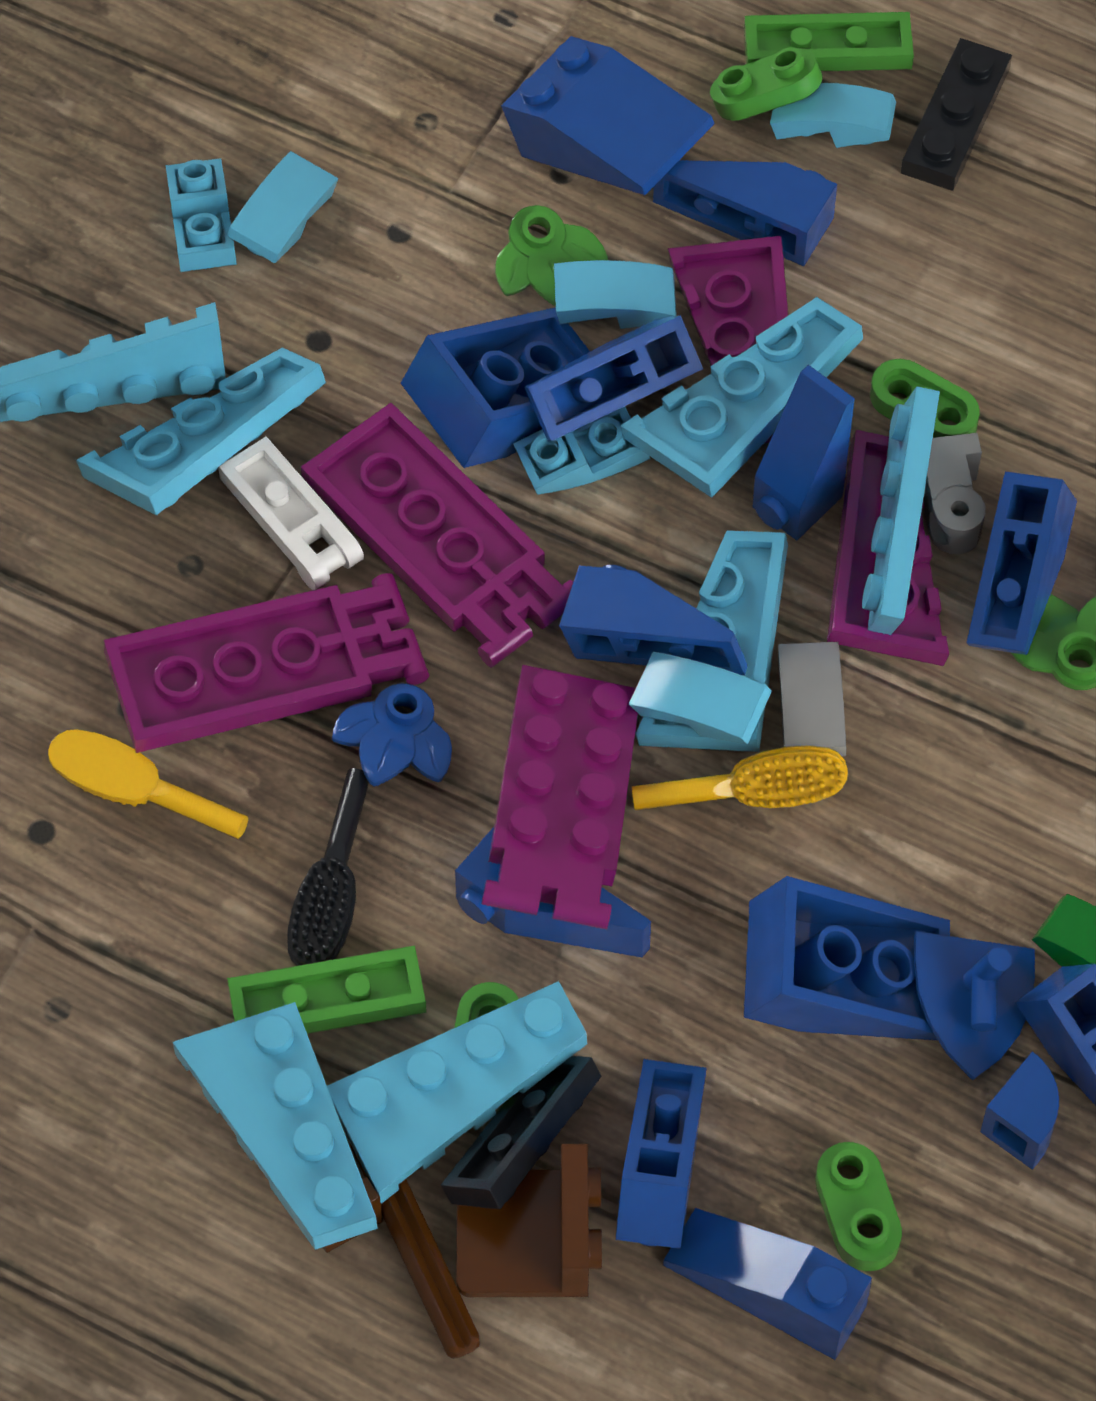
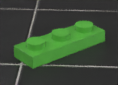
(835, 39)
(336, 990)

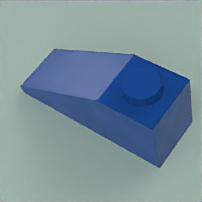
(753, 201)
(613, 376)
(806, 456)
(1021, 561)
(627, 617)
(626, 932)
(1065, 1021)
(660, 1154)
(773, 1279)

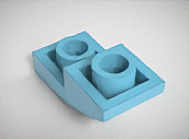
(847, 111)
(281, 206)
(200, 214)
(618, 289)
(579, 456)
(700, 695)

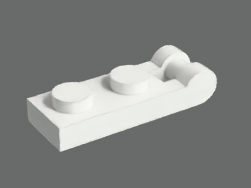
(290, 512)

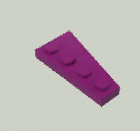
(732, 291)
(920, 632)

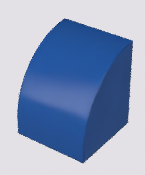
(1024, 1112)

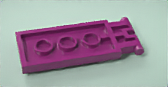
(438, 532)
(262, 662)
(562, 796)

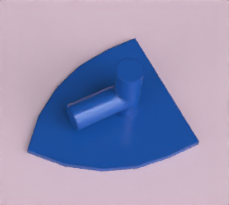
(971, 995)

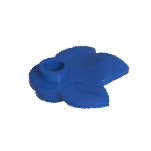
(393, 739)

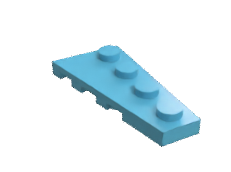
(113, 372)
(735, 409)
(205, 432)
(901, 508)
(745, 597)
(433, 1093)
(284, 1119)

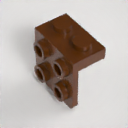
(538, 1237)

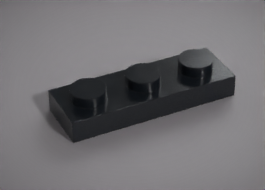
(956, 114)
(519, 1136)

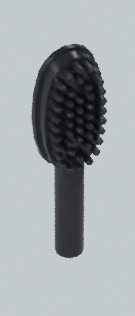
(328, 892)

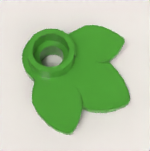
(532, 259)
(1062, 638)

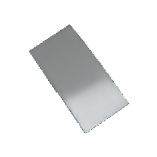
(812, 695)

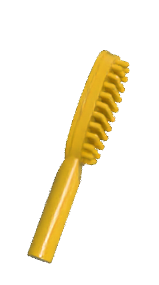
(121, 775)
(764, 780)

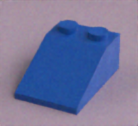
(603, 117)
(475, 380)
(834, 962)

